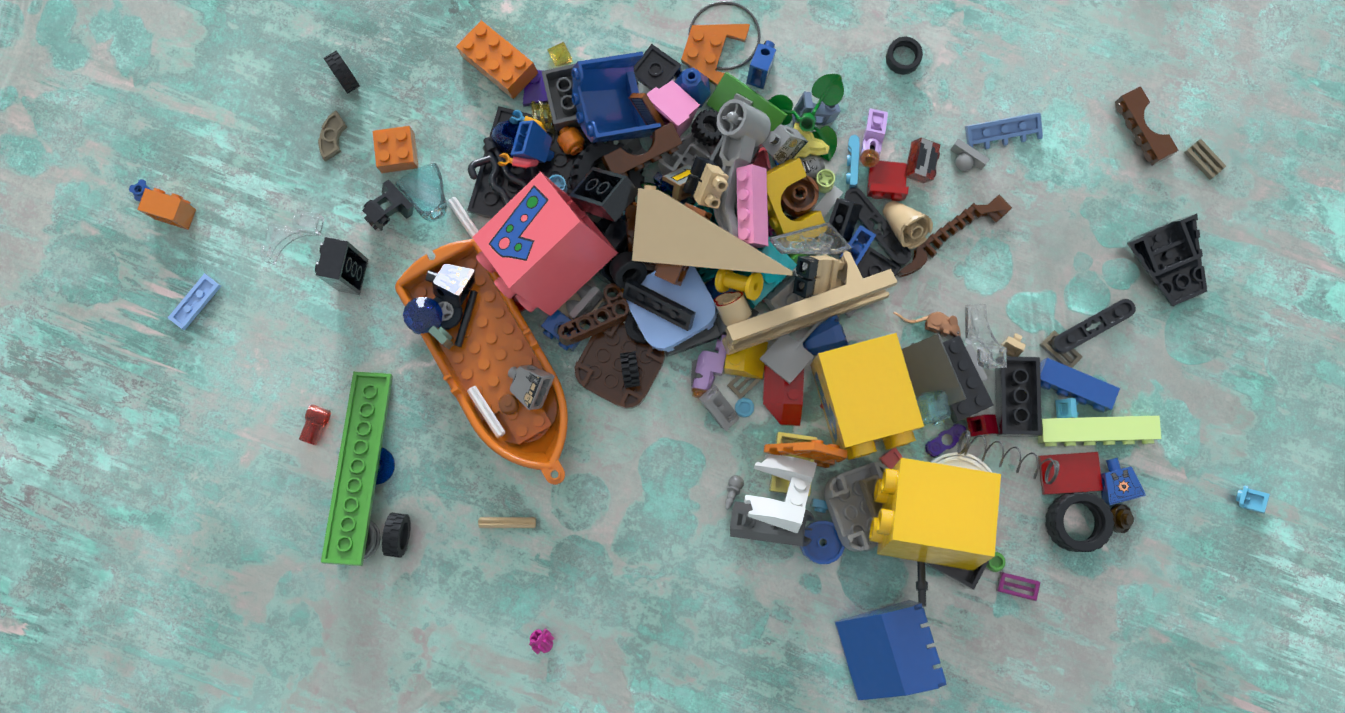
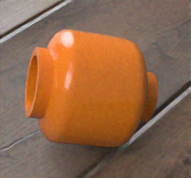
(571, 140)

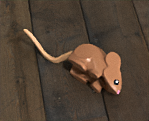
(938, 322)

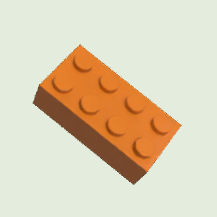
(497, 59)

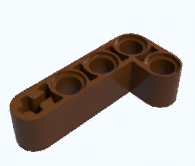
(591, 318)

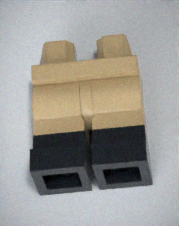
(707, 183)
(818, 276)

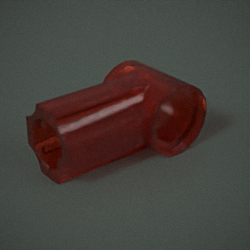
(316, 419)

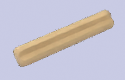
(507, 522)

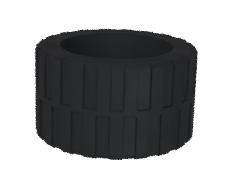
(1102, 522)

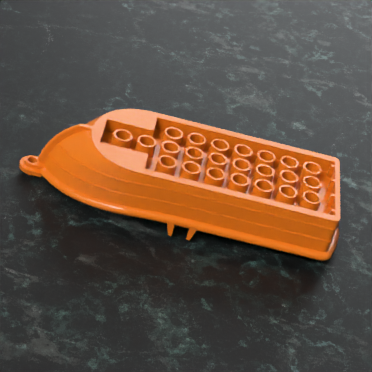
(492, 345)

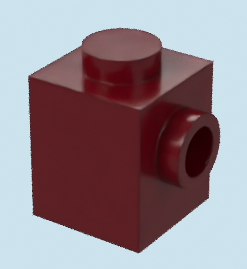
(982, 425)

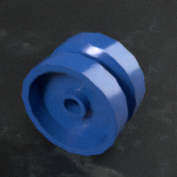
(822, 554)

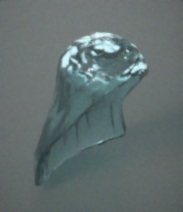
(425, 191)

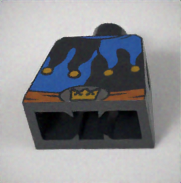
(452, 283)

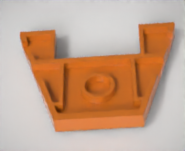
(706, 45)
(822, 454)

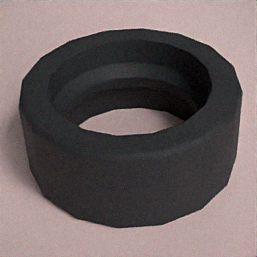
(906, 42)

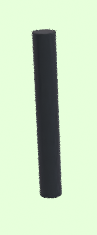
(466, 318)

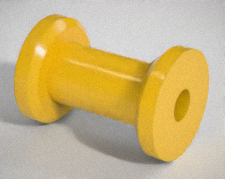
(750, 285)

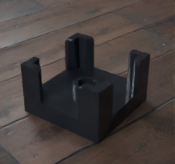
(656, 68)

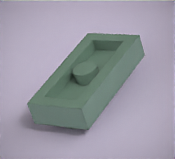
(442, 336)

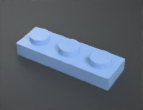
(194, 301)

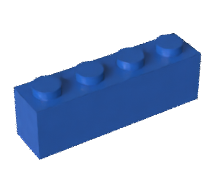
(1077, 385)

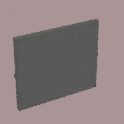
(932, 369)

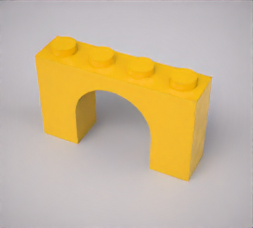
(777, 181)

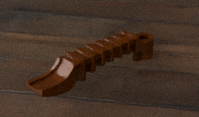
(995, 209)

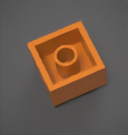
(395, 149)
(167, 208)

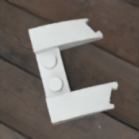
(791, 512)

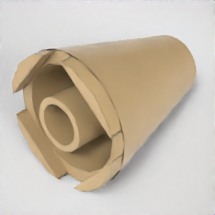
(907, 224)

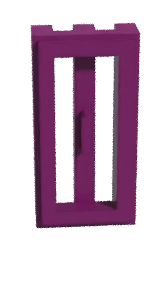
(1001, 582)

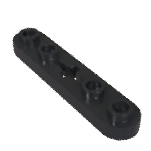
(887, 241)
(1078, 334)

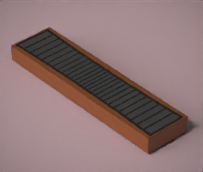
(646, 109)

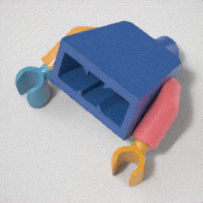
(530, 144)

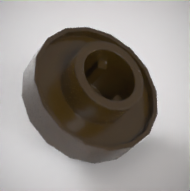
(1122, 518)

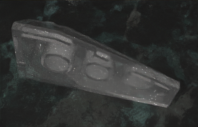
(814, 240)

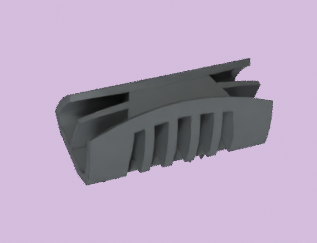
(750, 528)

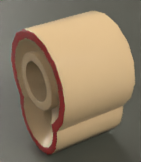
(732, 307)

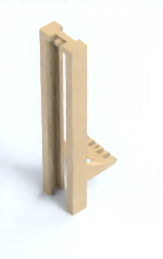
(851, 295)

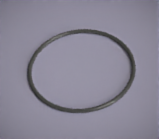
(755, 20)

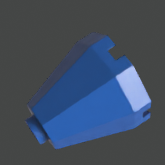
(694, 84)
(826, 337)

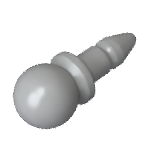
(735, 484)

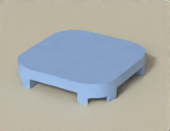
(691, 294)

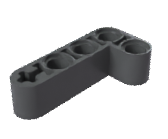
(702, 337)

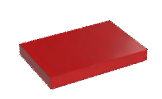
(1076, 473)

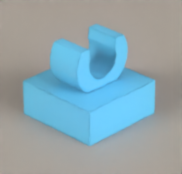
(1066, 408)

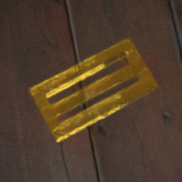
(541, 107)

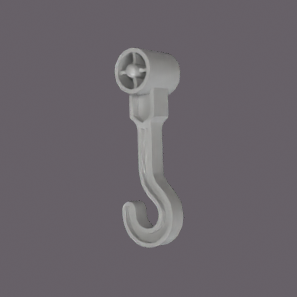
(742, 130)

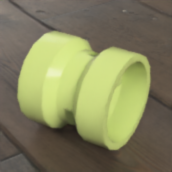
(825, 177)

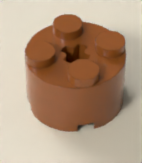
(799, 206)

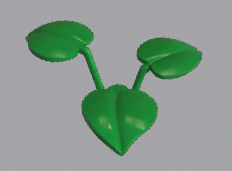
(828, 89)

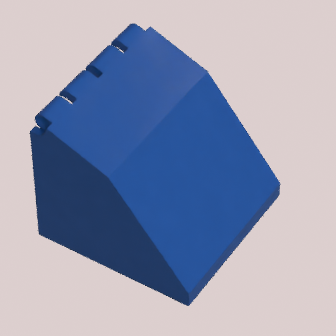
(890, 652)

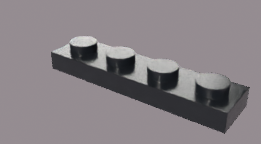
(658, 304)

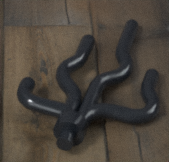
(492, 156)

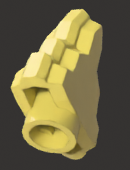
(813, 147)

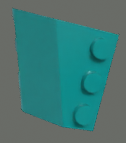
(770, 281)

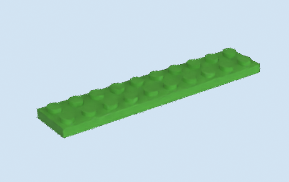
(357, 469)

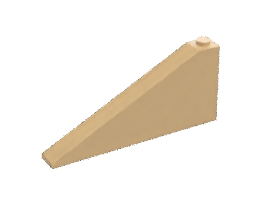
(679, 236)

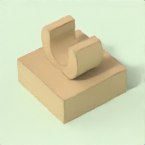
(1013, 345)

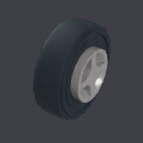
(454, 314)

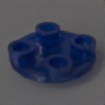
(422, 314)

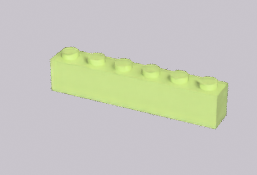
(1100, 429)

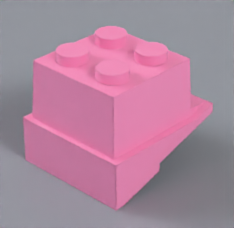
(674, 106)

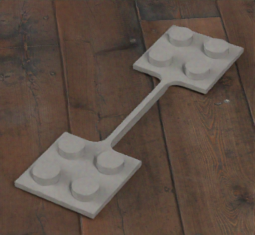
(789, 356)

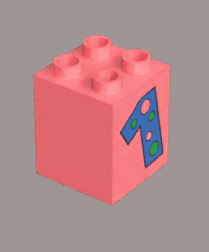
(542, 247)

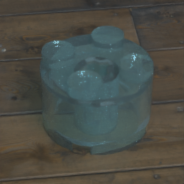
(934, 407)

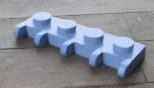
(1004, 129)

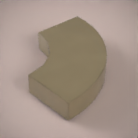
(330, 135)

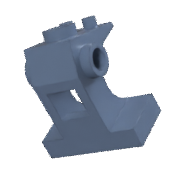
(824, 114)

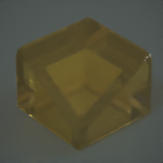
(559, 54)

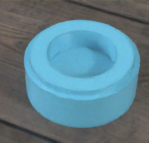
(744, 407)

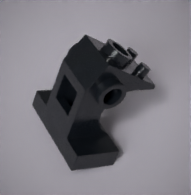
(399, 203)

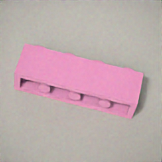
(752, 205)

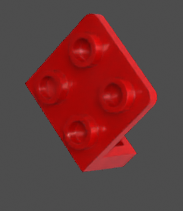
(887, 181)

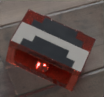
(922, 160)

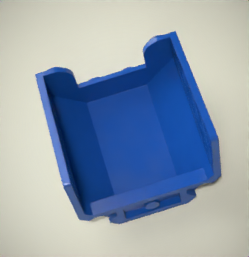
(602, 98)

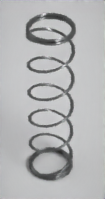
(967, 445)

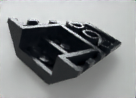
(1173, 259)

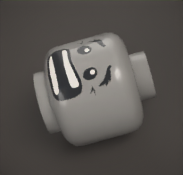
(812, 165)

